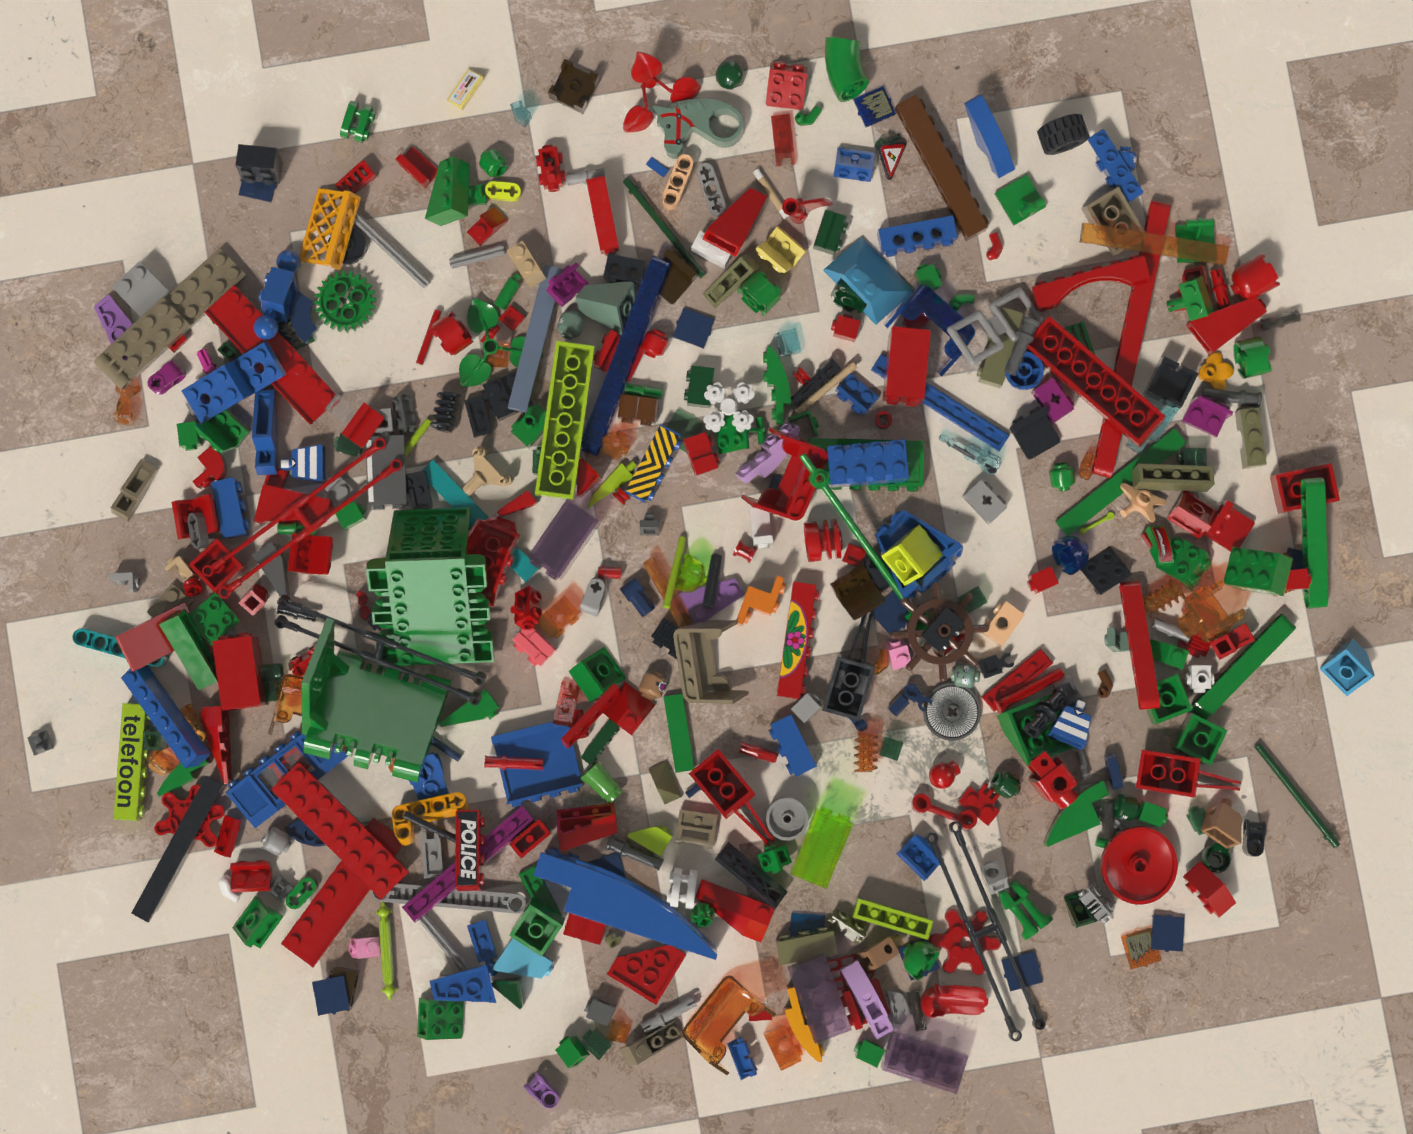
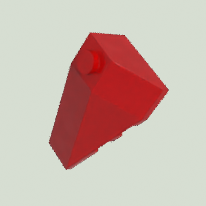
(217, 730)
(740, 911)

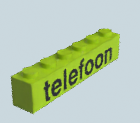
(131, 764)

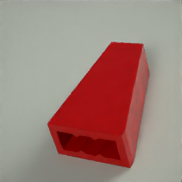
(602, 215)
(733, 226)
(1226, 323)
(276, 500)

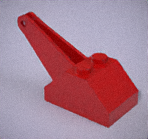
(1174, 774)
(726, 789)

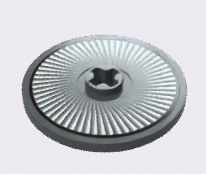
(957, 726)

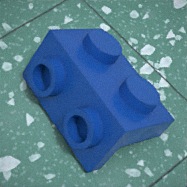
(919, 856)

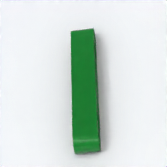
(1314, 541)
(1243, 666)

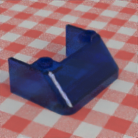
(941, 313)

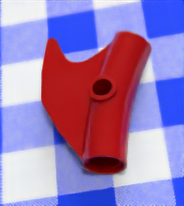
(798, 209)

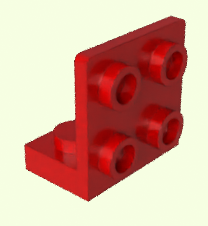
(1229, 527)

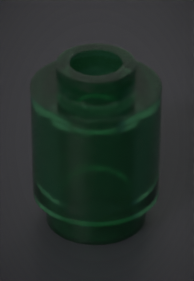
(1196, 818)

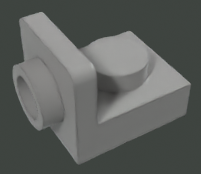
(340, 490)
(123, 578)

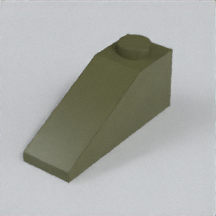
(731, 280)

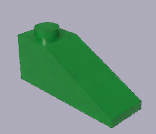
(468, 713)

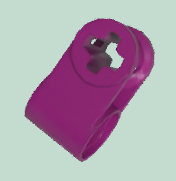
(167, 376)

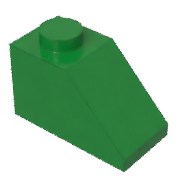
(1168, 654)

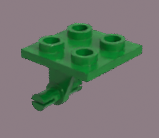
(1020, 200)
(1197, 230)
(731, 440)

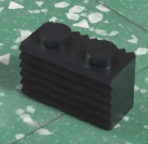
(664, 636)

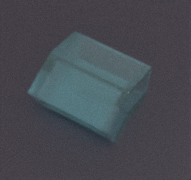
(520, 114)
(788, 342)

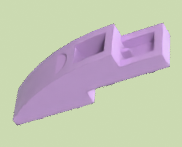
(770, 458)
(867, 999)

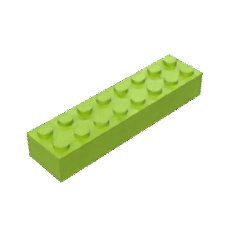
(564, 420)

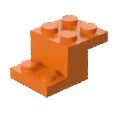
(761, 601)

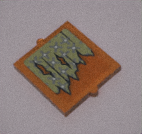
(1138, 949)

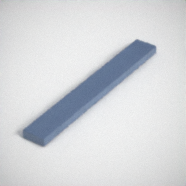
(533, 344)

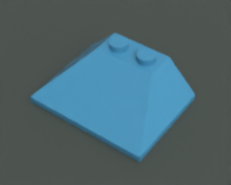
(870, 279)

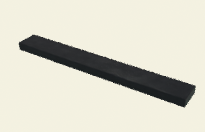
(177, 849)

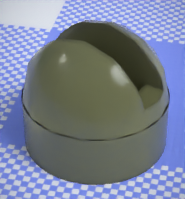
(613, 939)

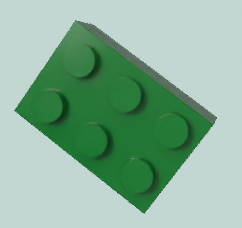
(1258, 571)

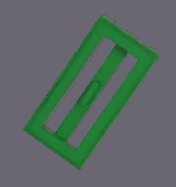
(1084, 332)

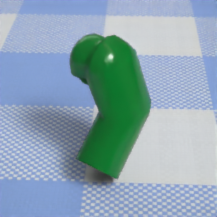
(808, 119)

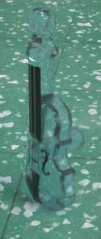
(984, 458)

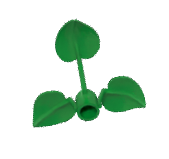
(472, 368)

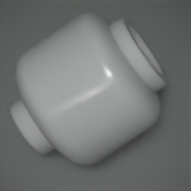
(276, 841)

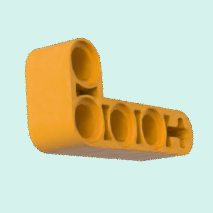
(430, 813)

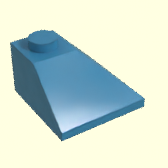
(1348, 667)

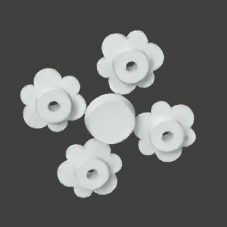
(728, 407)

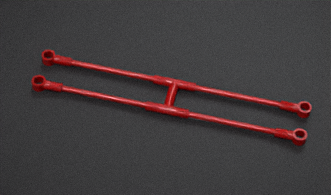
(309, 527)

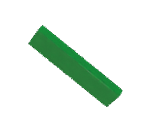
(678, 733)

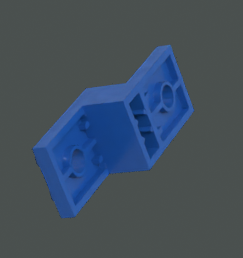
(233, 382)

